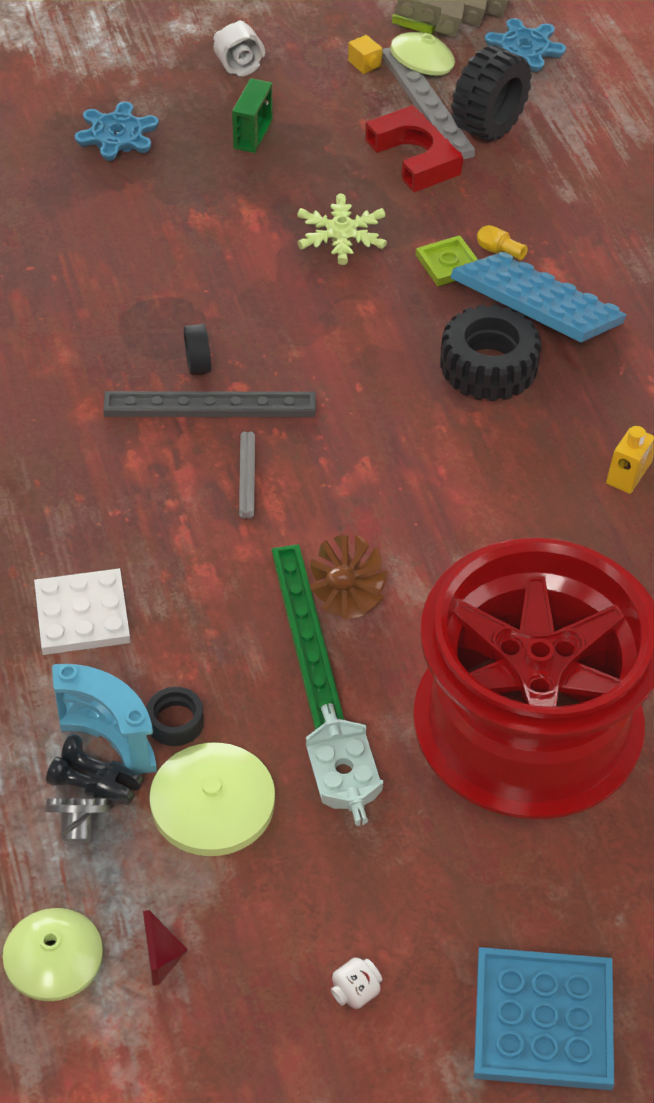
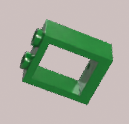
(252, 115)

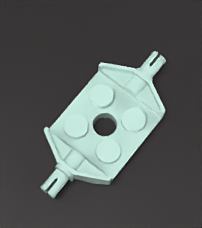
(338, 744)

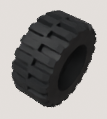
(491, 93)
(490, 375)

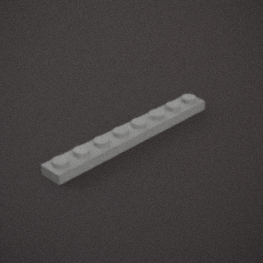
(428, 103)

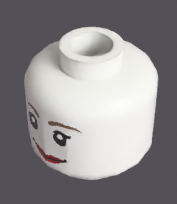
(356, 983)

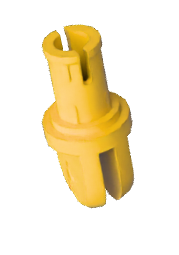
(498, 241)

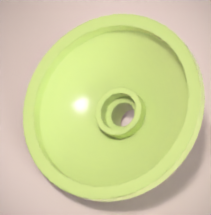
(423, 53)
(58, 969)

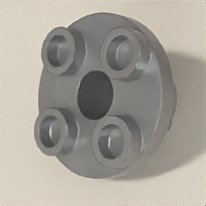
(76, 816)

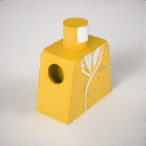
(638, 450)

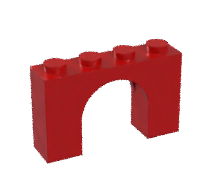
(410, 126)

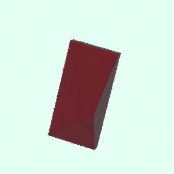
(162, 946)

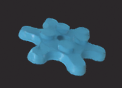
(527, 42)
(120, 120)

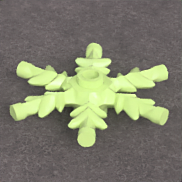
(341, 229)

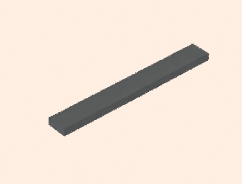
(208, 404)

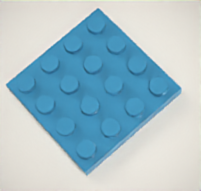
(544, 1019)

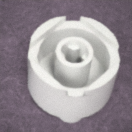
(238, 48)

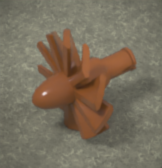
(351, 585)

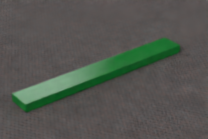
(306, 632)

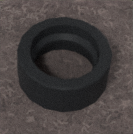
(197, 349)
(176, 697)

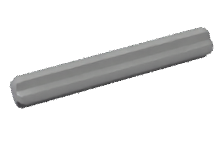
(247, 475)

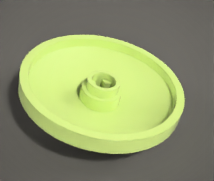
(212, 799)

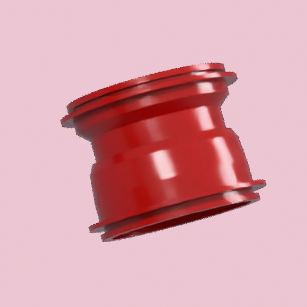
(552, 625)

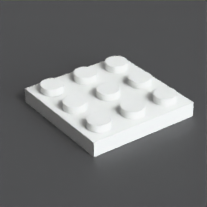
(81, 611)

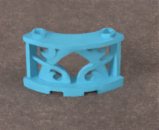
(104, 707)

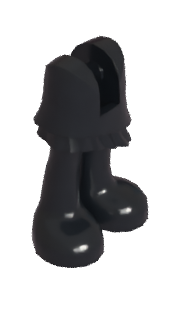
(109, 781)

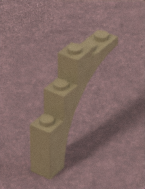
(449, 14)

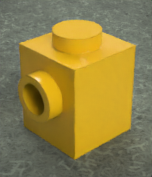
(365, 54)

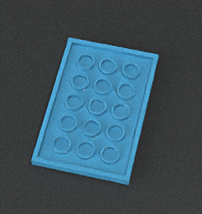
(539, 296)

